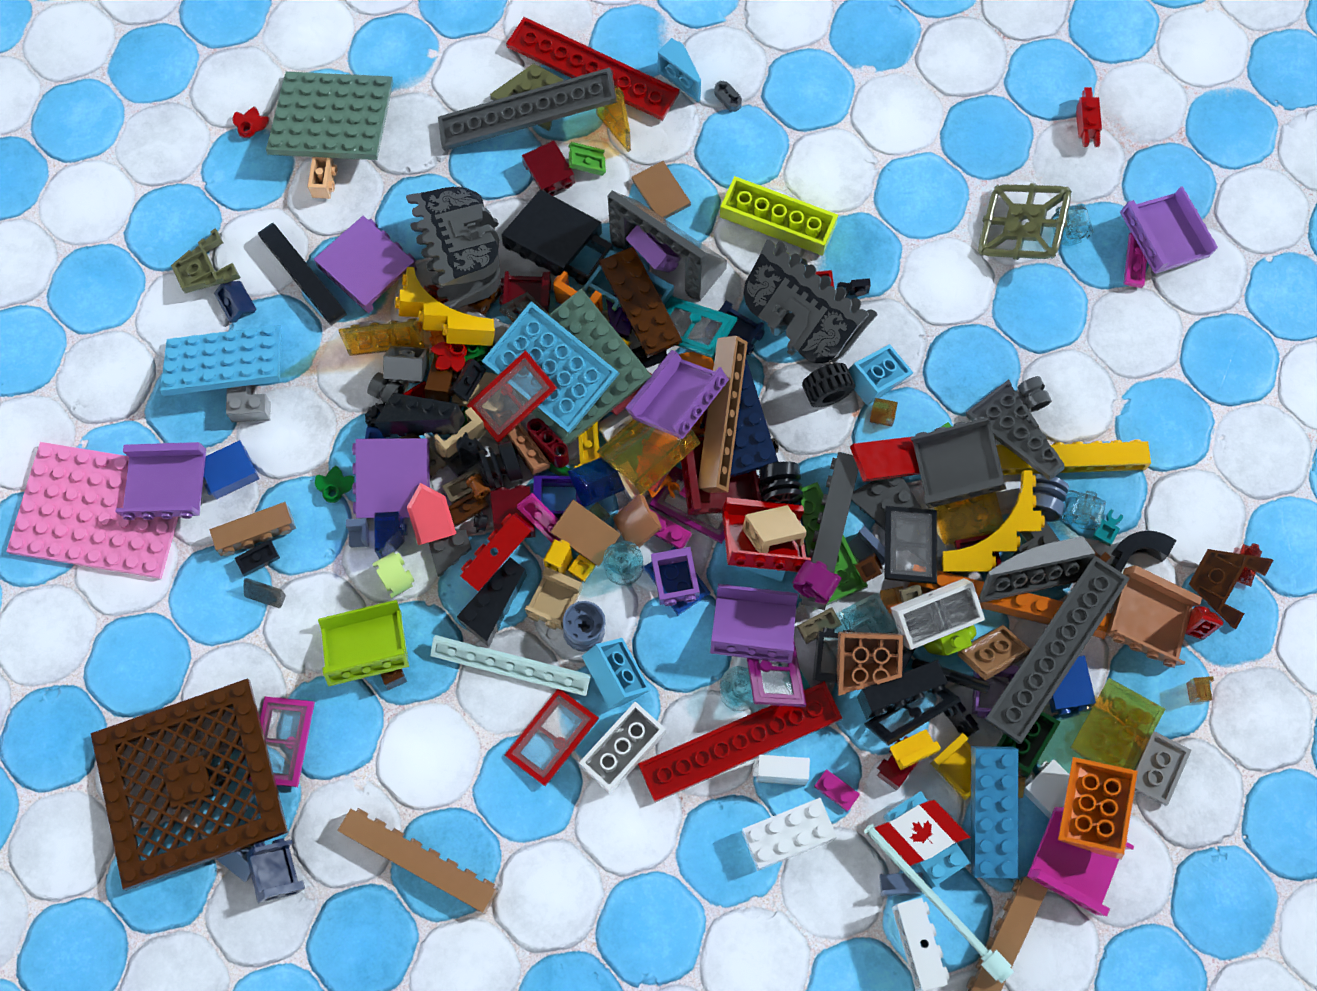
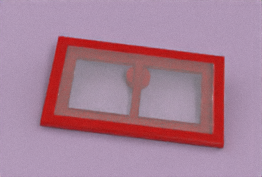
(512, 396)
(551, 737)

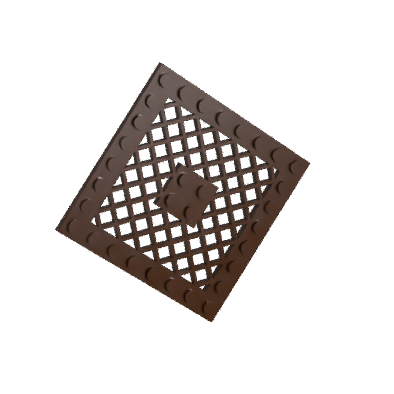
(187, 784)

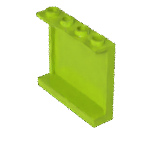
(363, 643)

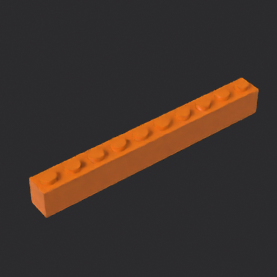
(1023, 606)

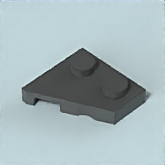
(449, 550)

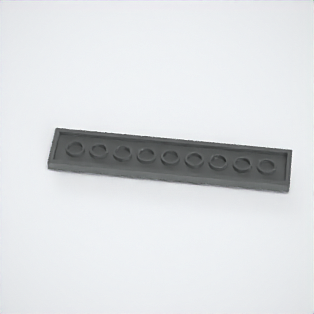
(527, 109)
(1057, 650)

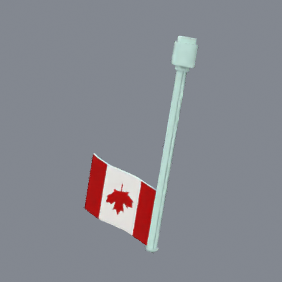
(919, 837)

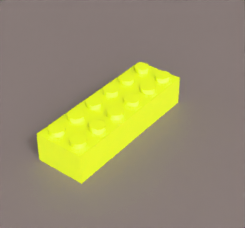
(778, 215)

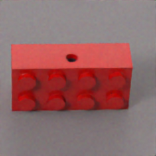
(488, 561)

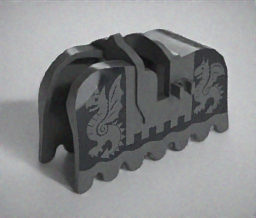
(460, 242)
(821, 319)

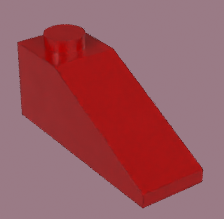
(1203, 622)

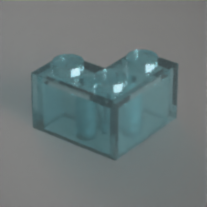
(870, 613)

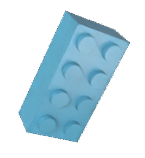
(942, 864)

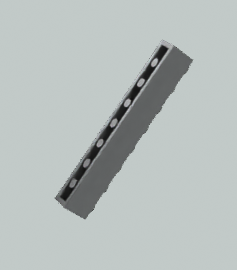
(834, 516)

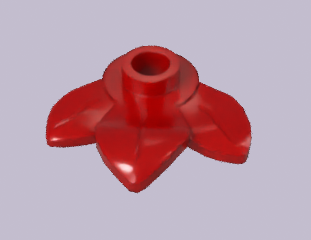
(250, 120)
(449, 358)

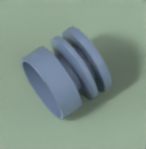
(1050, 497)
(580, 615)

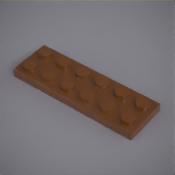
(640, 301)

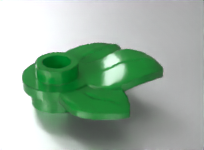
(334, 482)

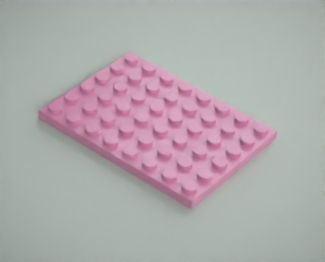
(73, 518)

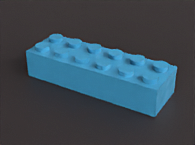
(994, 812)

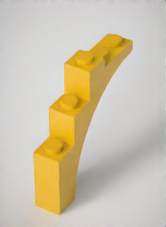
(457, 326)
(1005, 539)

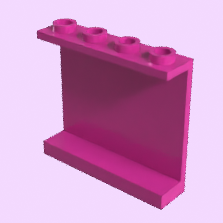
(1073, 871)

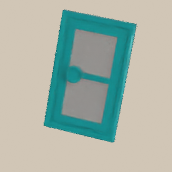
(699, 325)

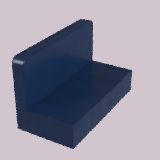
(234, 300)

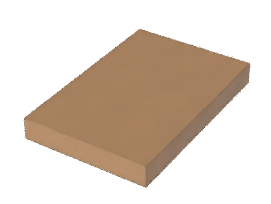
(661, 190)
(585, 532)
(994, 652)

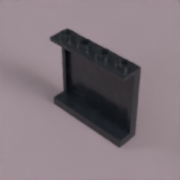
(550, 232)

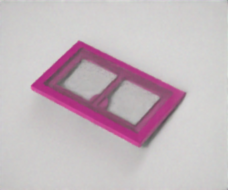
(286, 735)

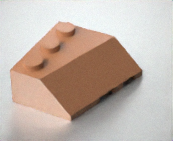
(867, 659)

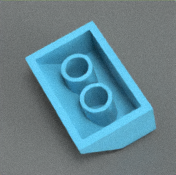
(615, 672)

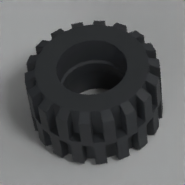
(828, 385)

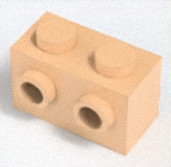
(322, 177)

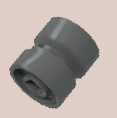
(383, 388)
(1035, 395)

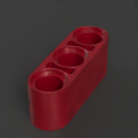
(548, 442)

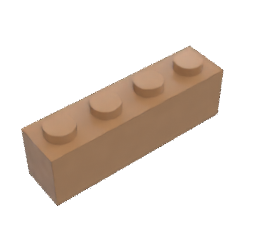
(252, 529)

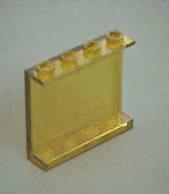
(645, 453)

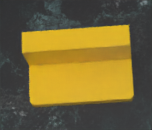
(914, 749)

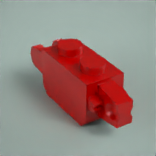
(1089, 118)

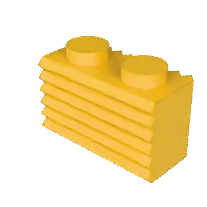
(558, 556)

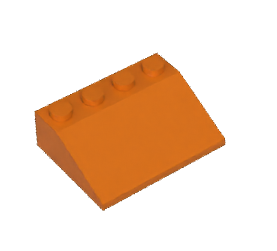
(1098, 807)

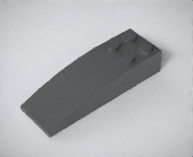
(1038, 569)

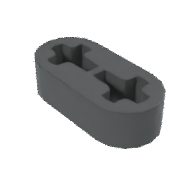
(726, 97)

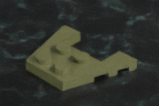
(528, 79)
(195, 269)

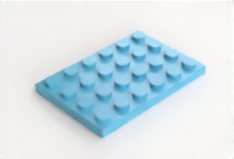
(221, 360)
(568, 362)

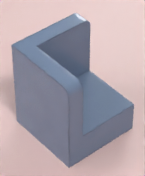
(358, 532)

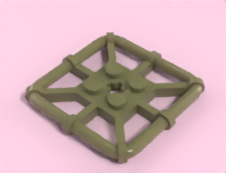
(1031, 230)

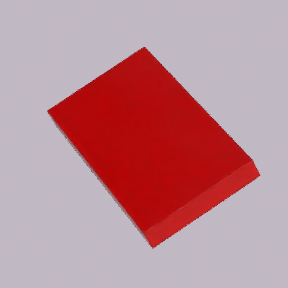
(885, 459)

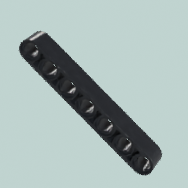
(302, 274)

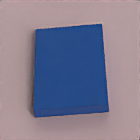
(677, 578)

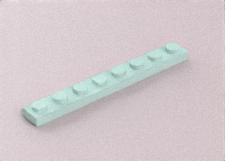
(510, 665)

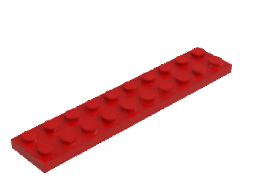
(577, 59)
(737, 743)

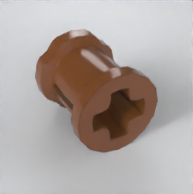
(478, 486)

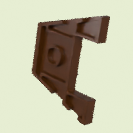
(1218, 575)

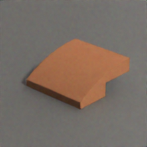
(637, 521)

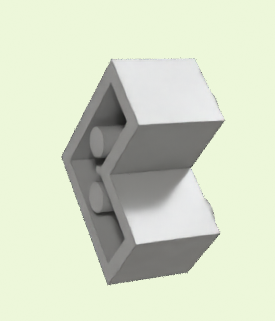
(244, 406)

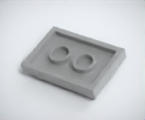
(1160, 768)

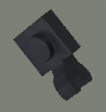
(856, 287)

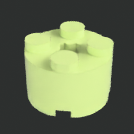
(393, 574)

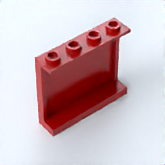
(740, 550)

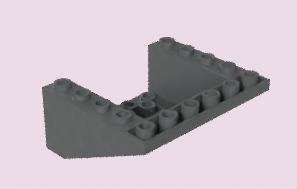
(702, 264)

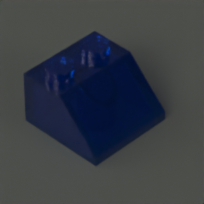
(595, 481)
(389, 532)

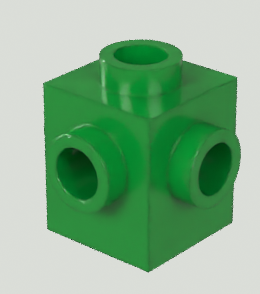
(476, 352)

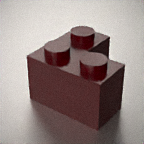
(891, 772)

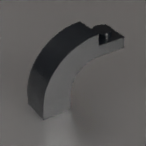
(1147, 542)

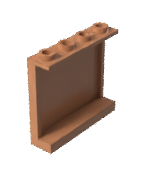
(1152, 616)

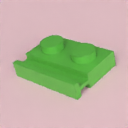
(587, 158)

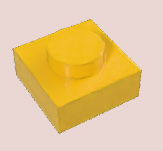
(581, 568)

